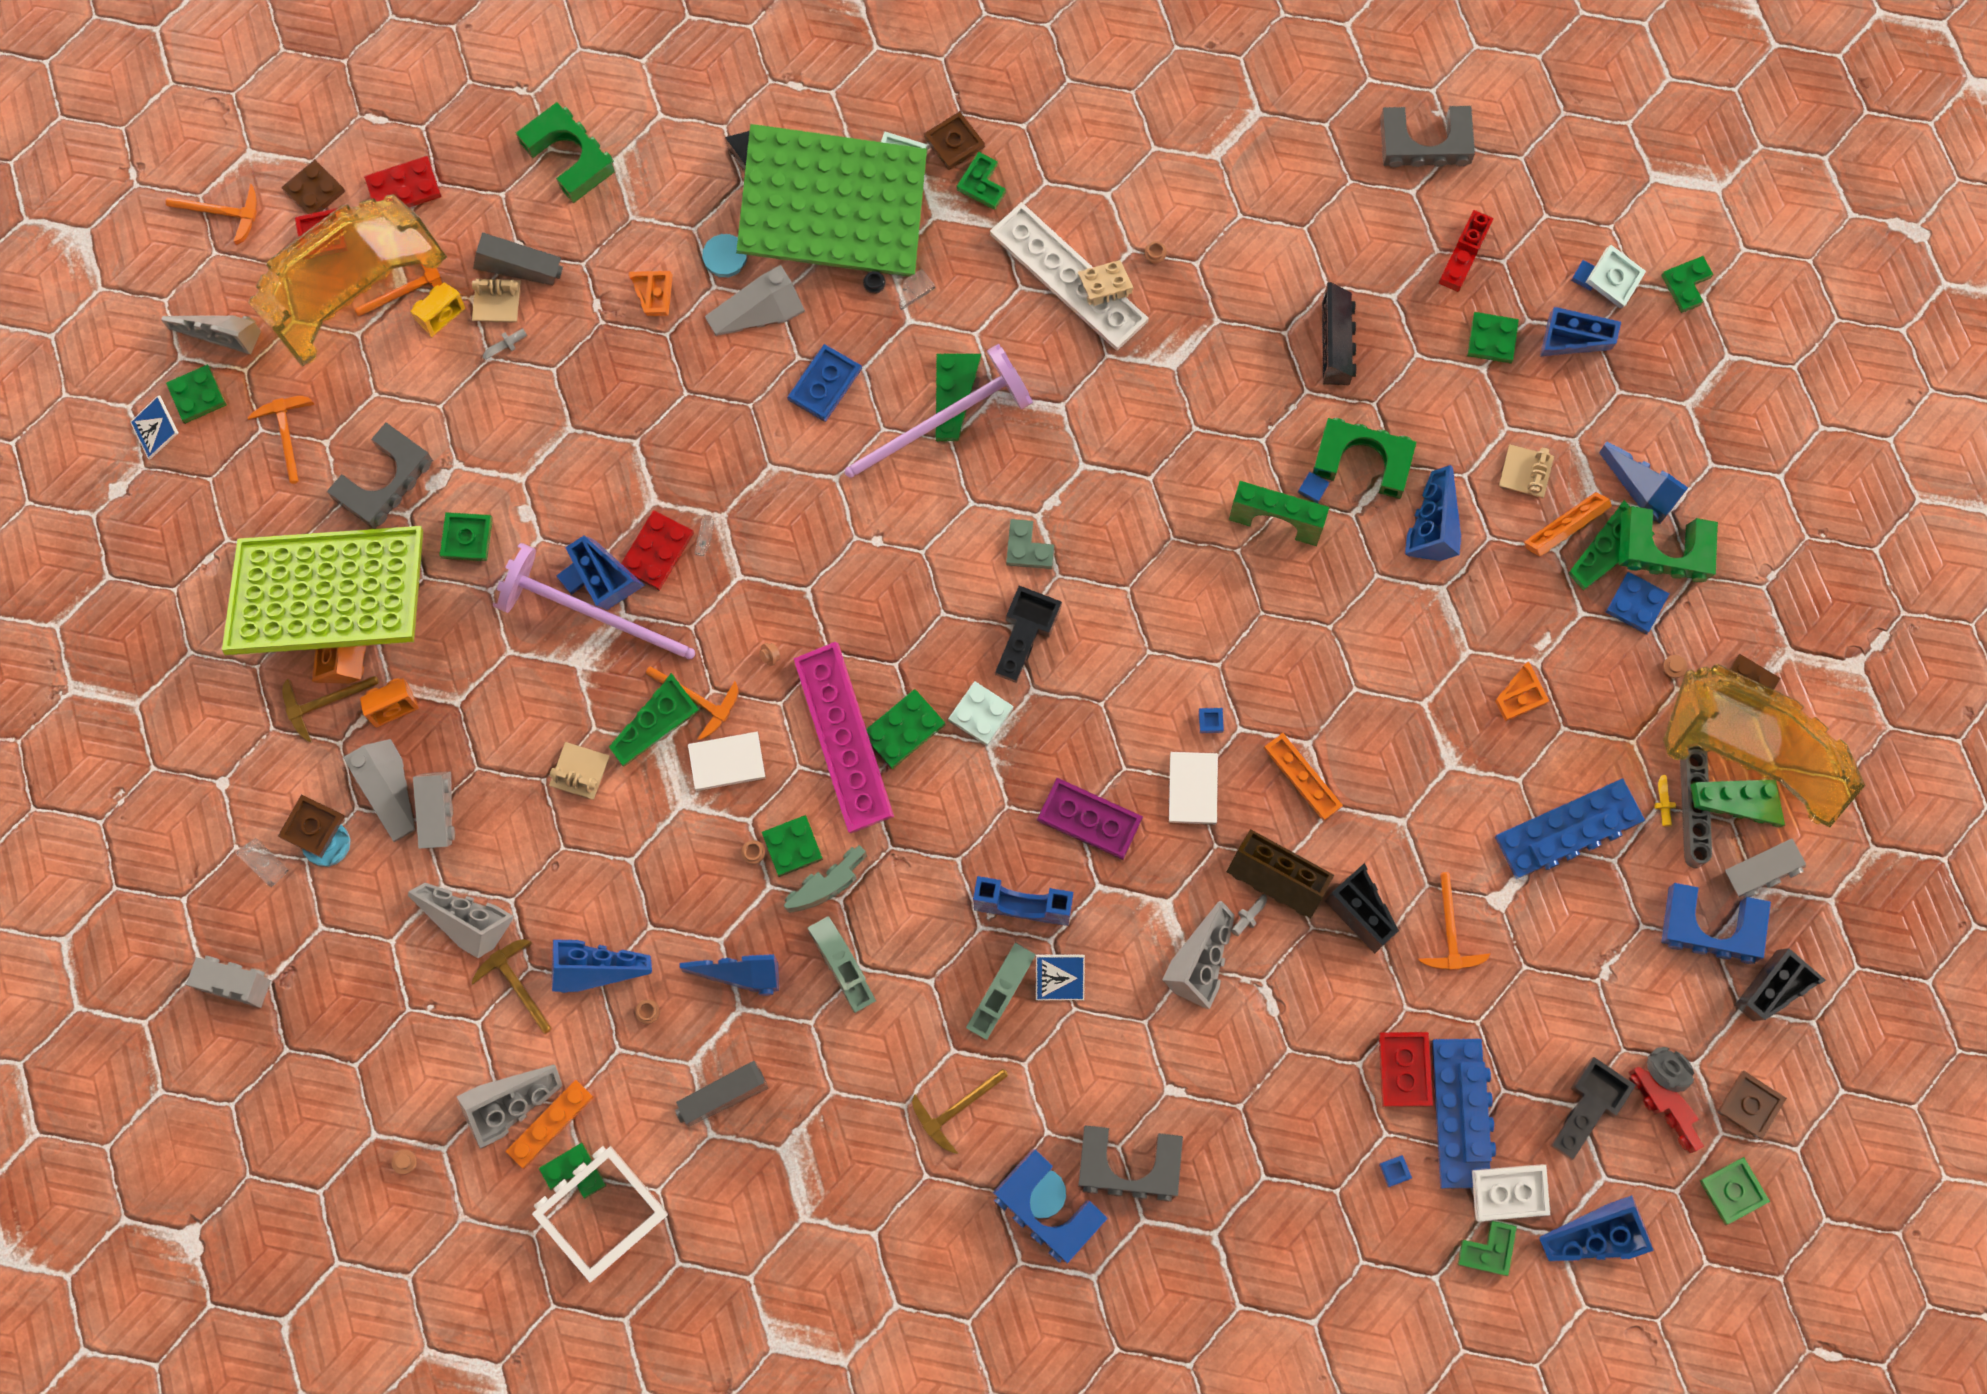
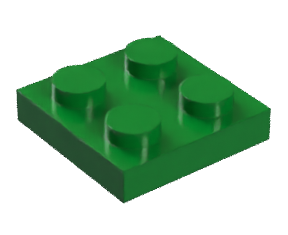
(1492, 337)
(196, 394)
(466, 536)
(792, 845)
(1734, 1191)

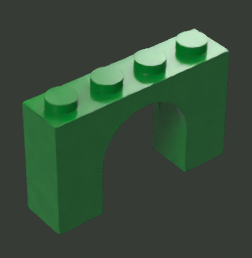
(557, 125)
(1394, 450)
(1259, 501)
(1640, 552)

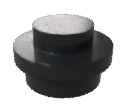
(874, 282)

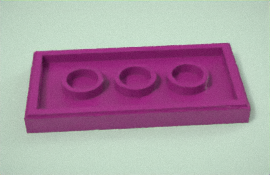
(1089, 818)

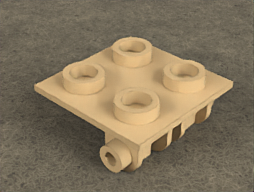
(1106, 281)
(496, 300)
(1526, 470)
(579, 770)

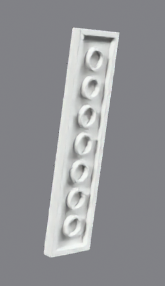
(1058, 268)

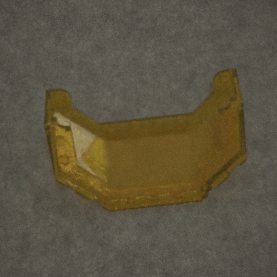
(336, 265)
(1764, 734)

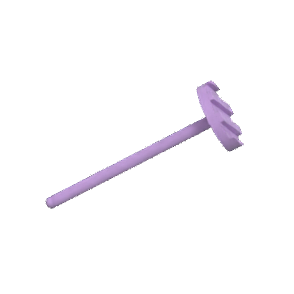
(1008, 378)
(518, 579)

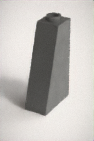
(516, 260)
(721, 1094)

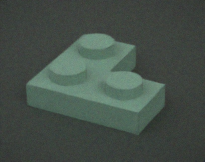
(1025, 553)

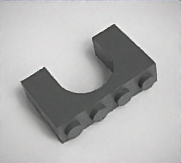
(1401, 149)
(375, 505)
(1161, 1181)

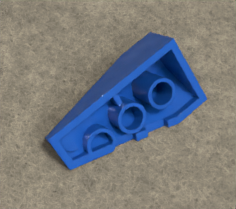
(1646, 486)
(1437, 525)
(586, 967)
(753, 973)
(1601, 1234)

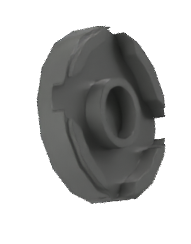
(1670, 1069)

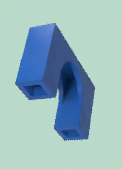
(1048, 908)
(1682, 929)
(1062, 1239)

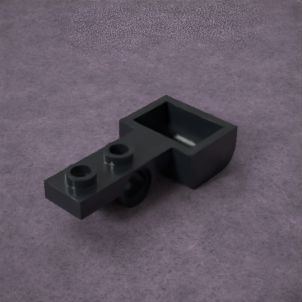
(1031, 615)
(1601, 1092)

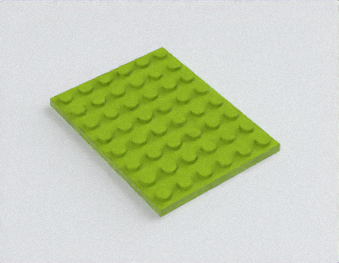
(324, 590)

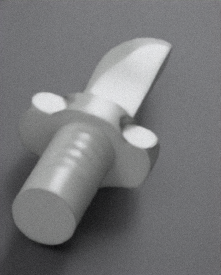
(507, 342)
(1247, 917)

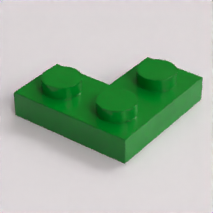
(976, 182)
(1682, 282)
(565, 1164)
(1494, 1256)

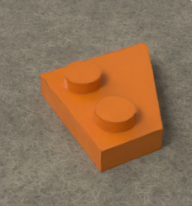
(653, 291)
(1521, 694)

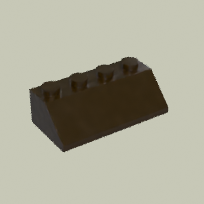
(1280, 873)

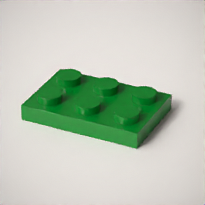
(904, 729)

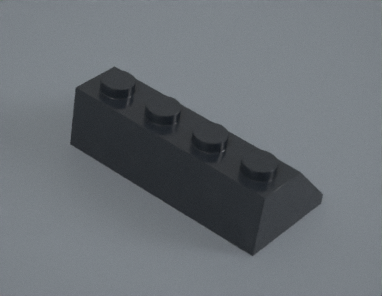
(1337, 336)

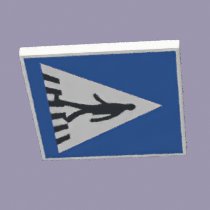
(154, 427)
(1060, 977)

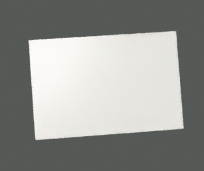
(726, 761)
(1193, 788)
(1510, 1192)

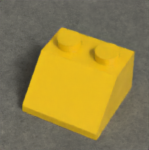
(438, 308)

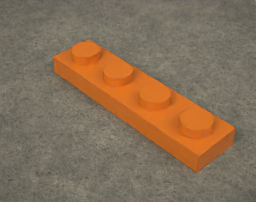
(1568, 524)
(1303, 777)
(549, 1124)

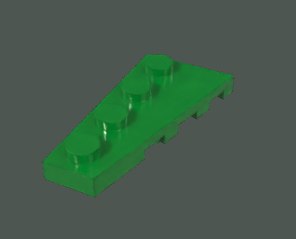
(953, 382)
(1602, 552)
(661, 715)
(1742, 799)

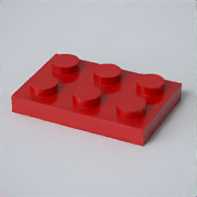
(409, 182)
(657, 549)
(1405, 1069)

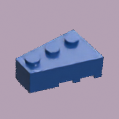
(1578, 333)
(602, 573)

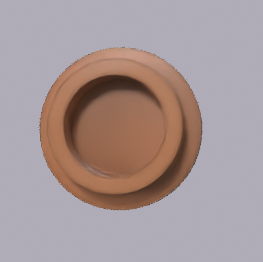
(1155, 252)
(769, 654)
(1675, 666)
(753, 852)
(647, 1011)
(404, 1161)

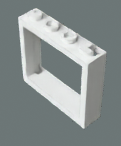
(564, 1187)

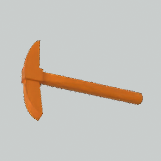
(246, 214)
(430, 276)
(280, 408)
(719, 712)
(1453, 960)

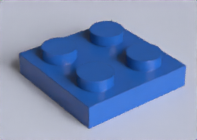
(1637, 603)

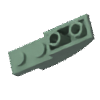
(819, 889)
(842, 964)
(1001, 991)

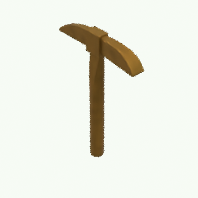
(296, 712)
(499, 960)
(933, 1126)

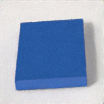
(824, 382)

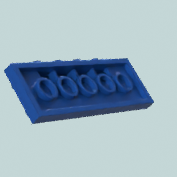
(1570, 829)
(1462, 1110)

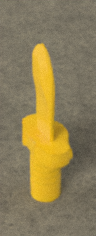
(1664, 804)

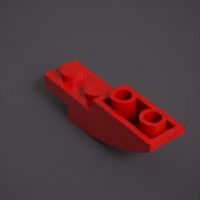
(1466, 251)
(1677, 1111)

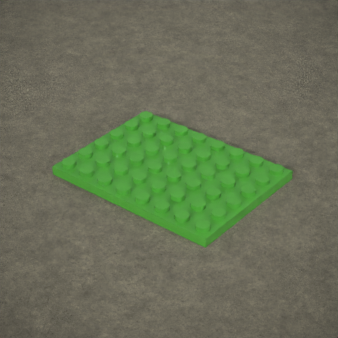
(831, 200)

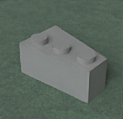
(434, 809)
(1766, 869)
(229, 981)

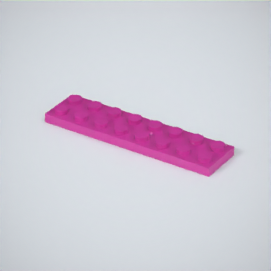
(843, 737)

